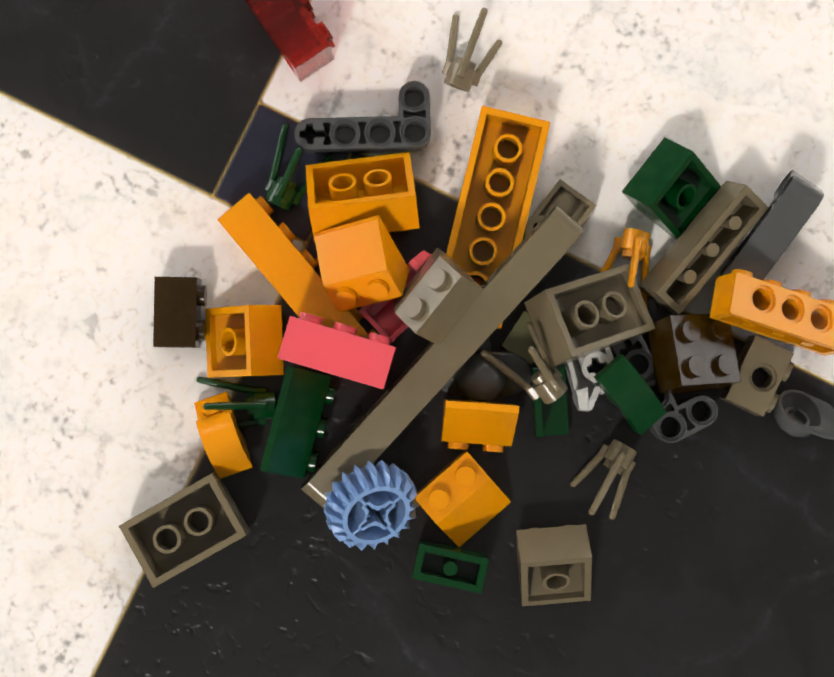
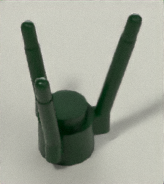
(282, 190)
(260, 405)

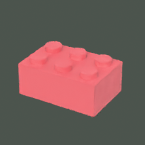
(337, 350)

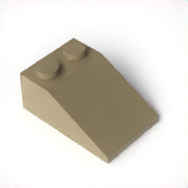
(588, 315)

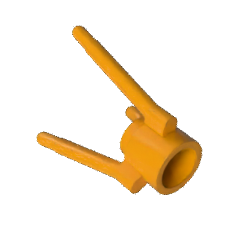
(634, 248)

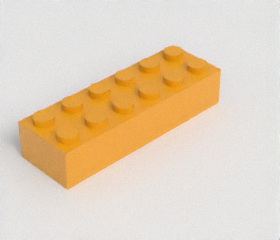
(496, 191)

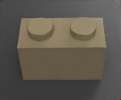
(436, 298)
(554, 565)

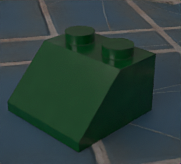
(671, 187)

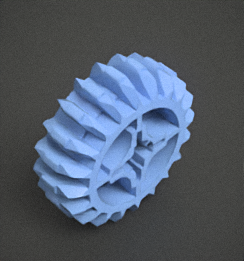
(371, 505)

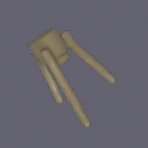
(461, 72)
(546, 381)
(617, 459)

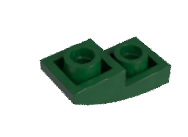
(630, 393)

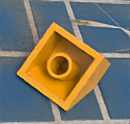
(360, 264)
(244, 341)
(461, 498)

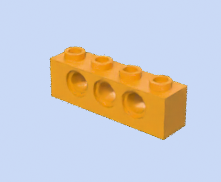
(776, 311)

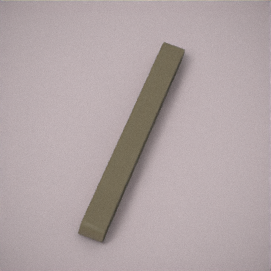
(439, 363)

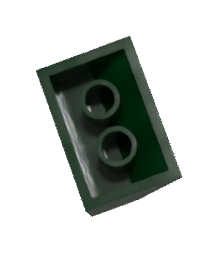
(298, 422)

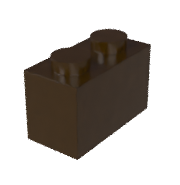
(179, 312)

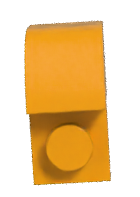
(222, 438)

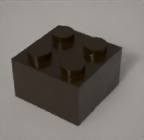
(693, 354)

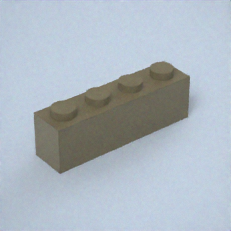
(703, 246)

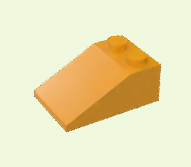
(478, 423)

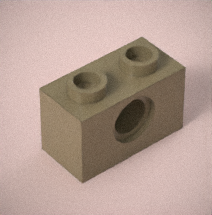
(777, 366)

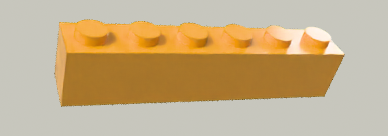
(282, 264)

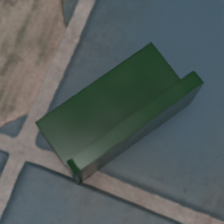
(552, 417)

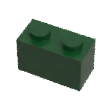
(450, 566)

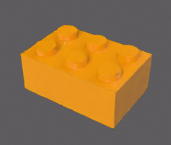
(363, 189)

